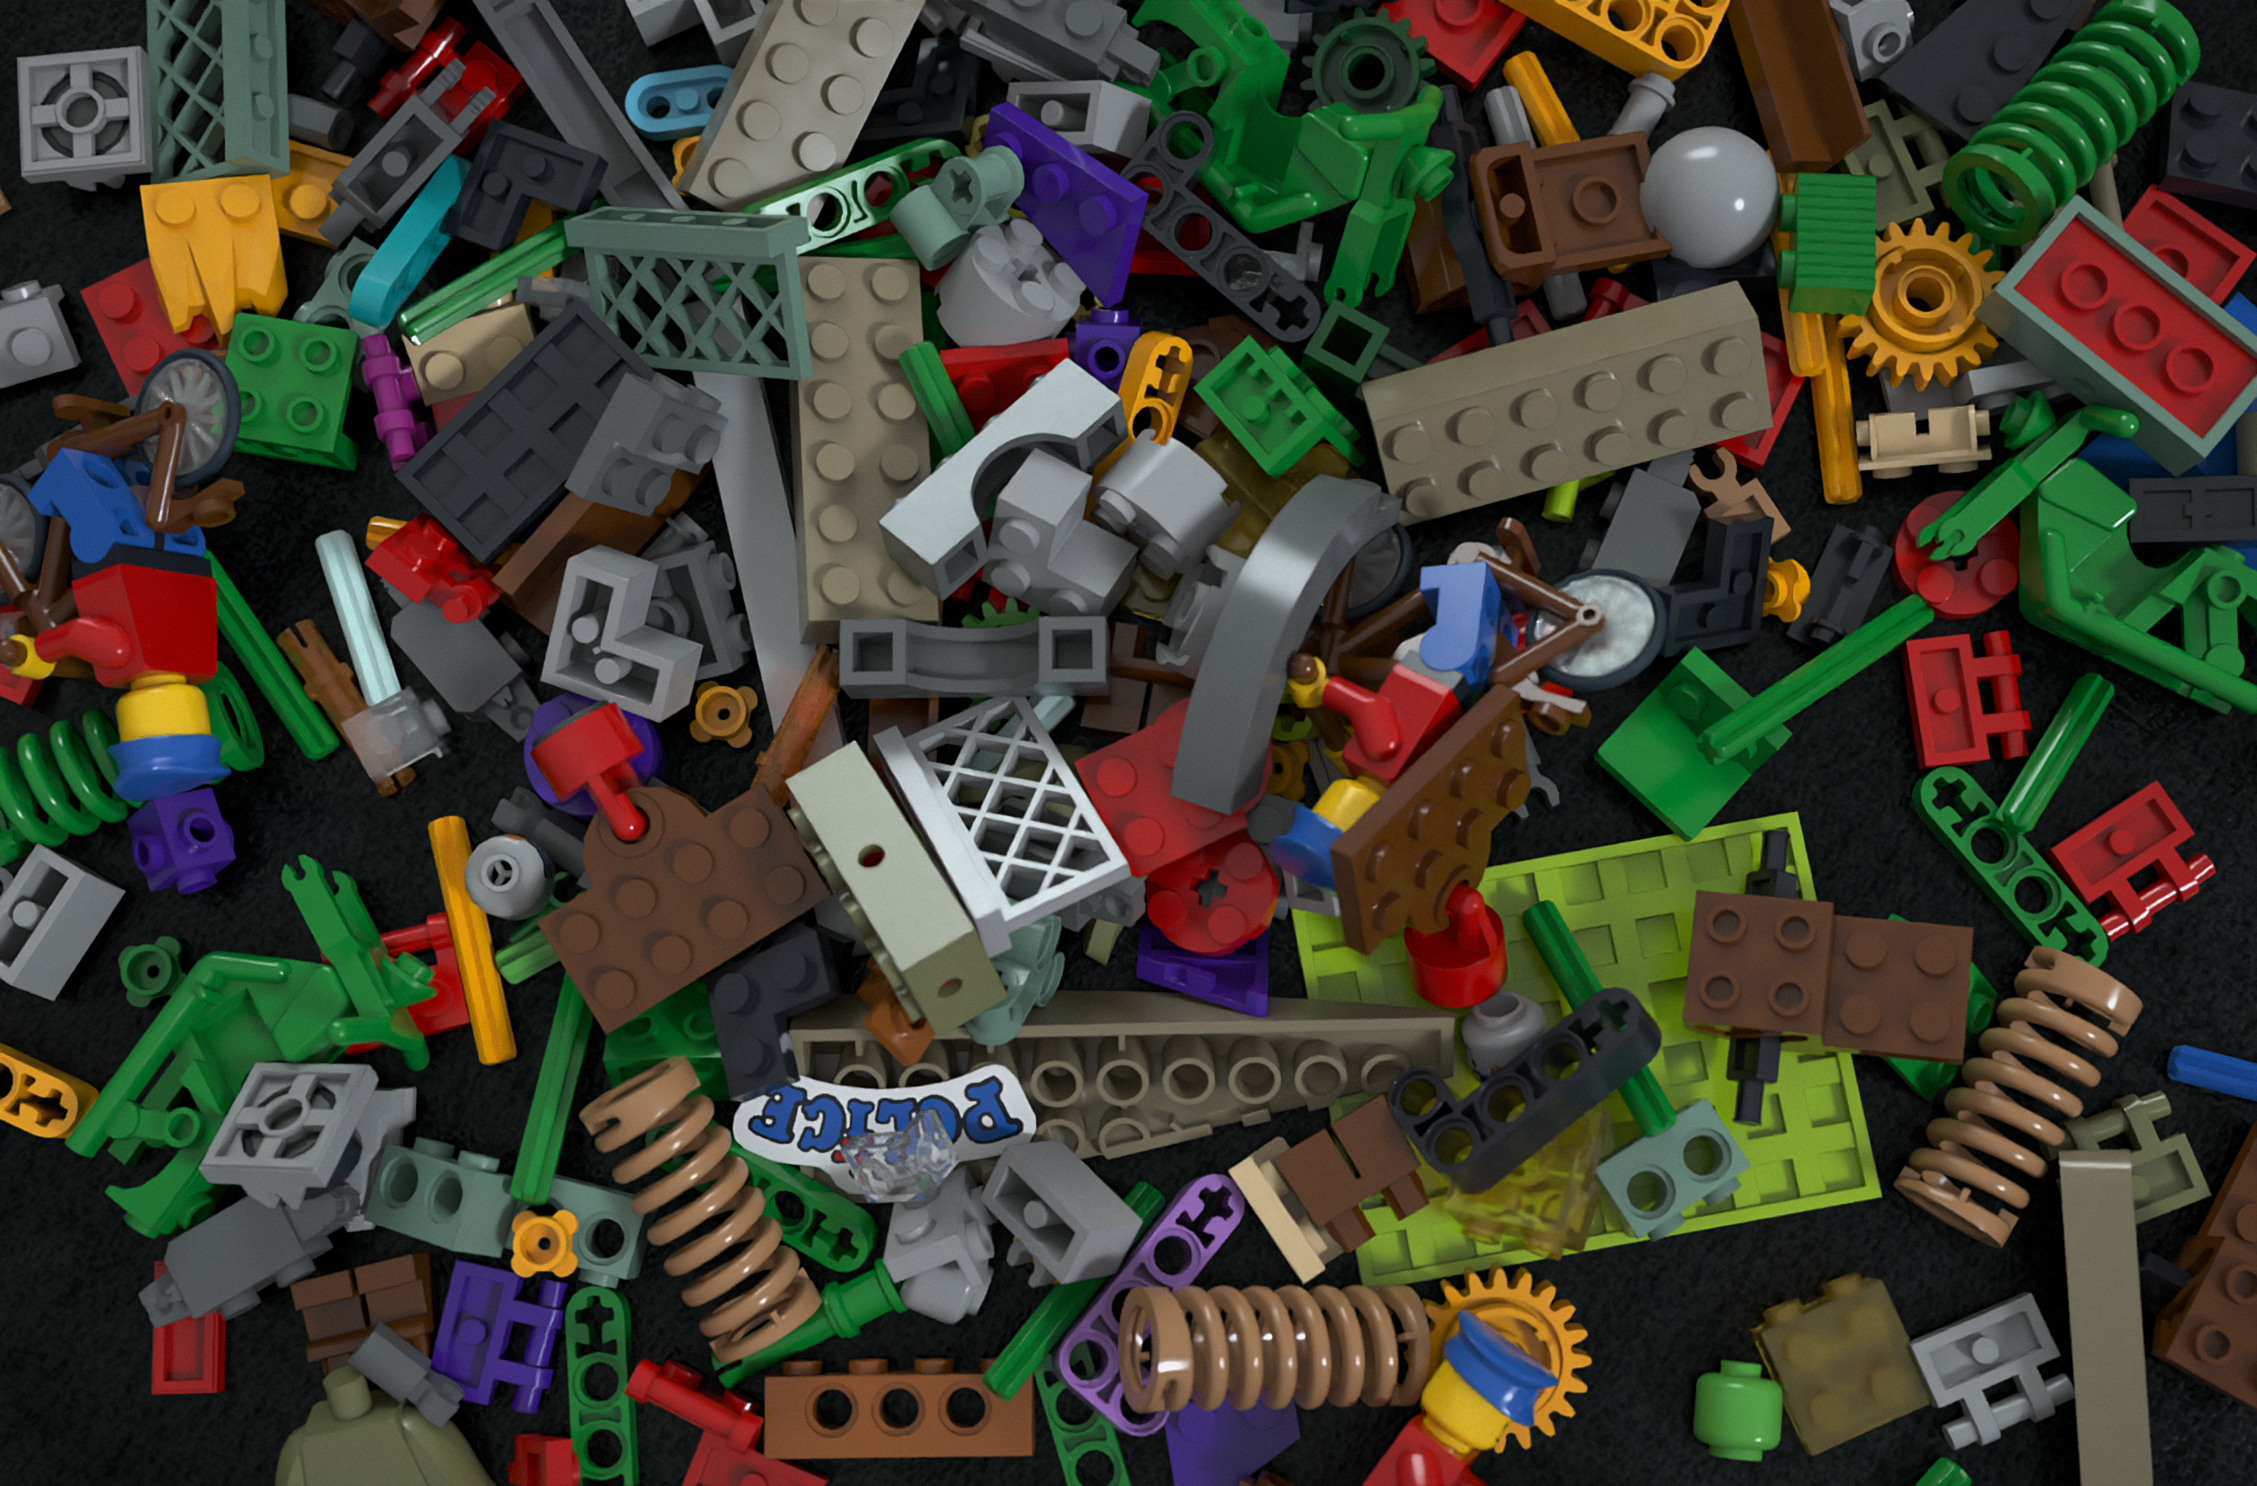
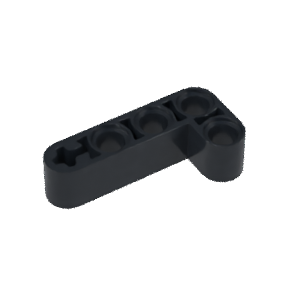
(1227, 243)
(1526, 1080)

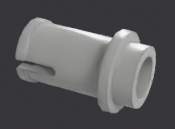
(1646, 104)

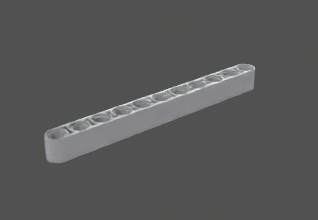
(764, 550)

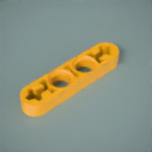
(1164, 408)

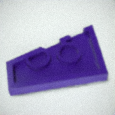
(1073, 201)

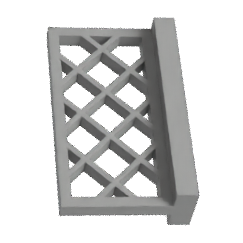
(956, 849)

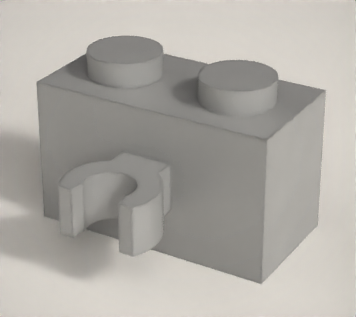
(1089, 114)
(50, 919)
(1058, 1214)

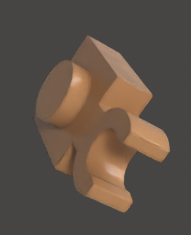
(1732, 499)

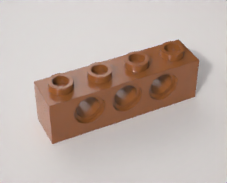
(800, 1432)

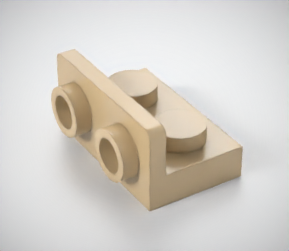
(1282, 1213)

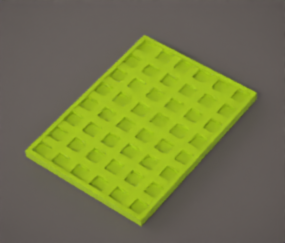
(1634, 924)

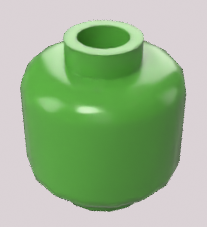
(1738, 1411)

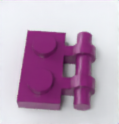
(395, 396)

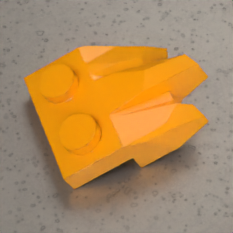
(215, 250)

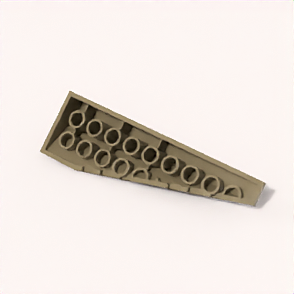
(1144, 1066)

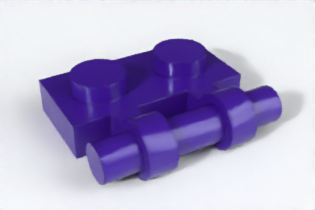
(478, 1328)

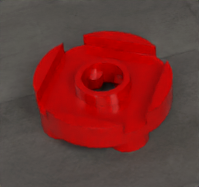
(1950, 592)
(1229, 920)

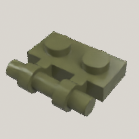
(1899, 185)
(2162, 1169)

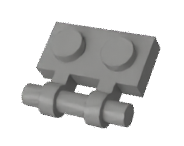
(1983, 1351)

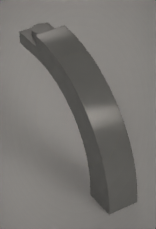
(583, 110)
(1261, 632)

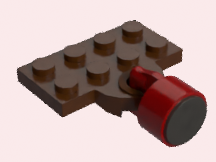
(1427, 849)
(666, 878)

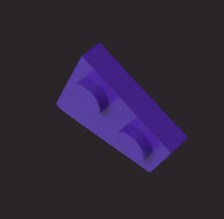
(1229, 980)
(1225, 1442)

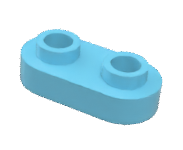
(685, 92)

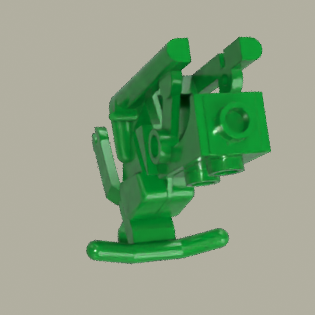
(1294, 167)
(2080, 568)
(246, 1012)

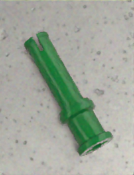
(841, 1313)

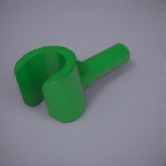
(530, 925)

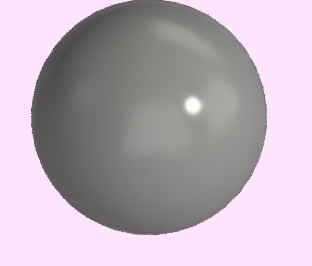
(1711, 196)

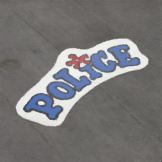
(816, 1118)

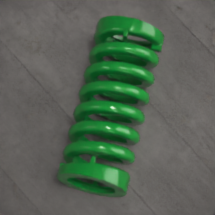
(2080, 124)
(44, 772)

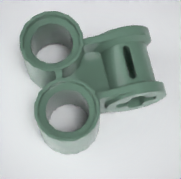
(961, 199)
(1029, 976)

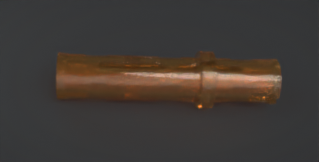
(332, 687)
(800, 724)

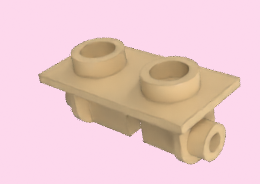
(1949, 441)

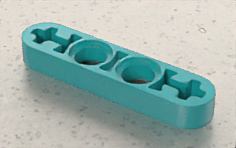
(409, 248)

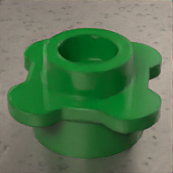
(135, 968)

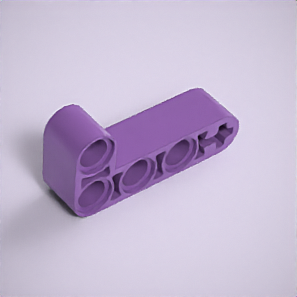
(1138, 1268)

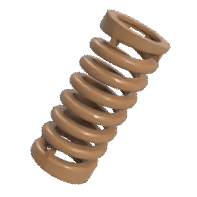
(2049, 972)
(786, 1292)
(1275, 1355)

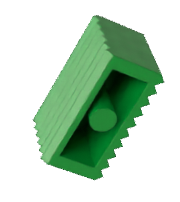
(1829, 243)

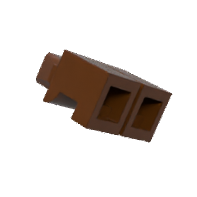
(1130, 678)
(1380, 1158)
(349, 1303)

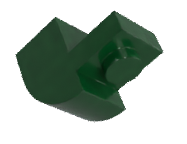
(1351, 351)

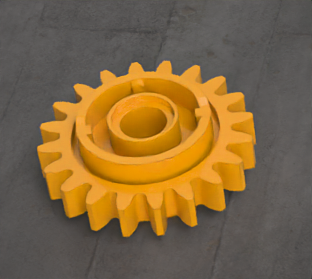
(1917, 340)
(1525, 1321)

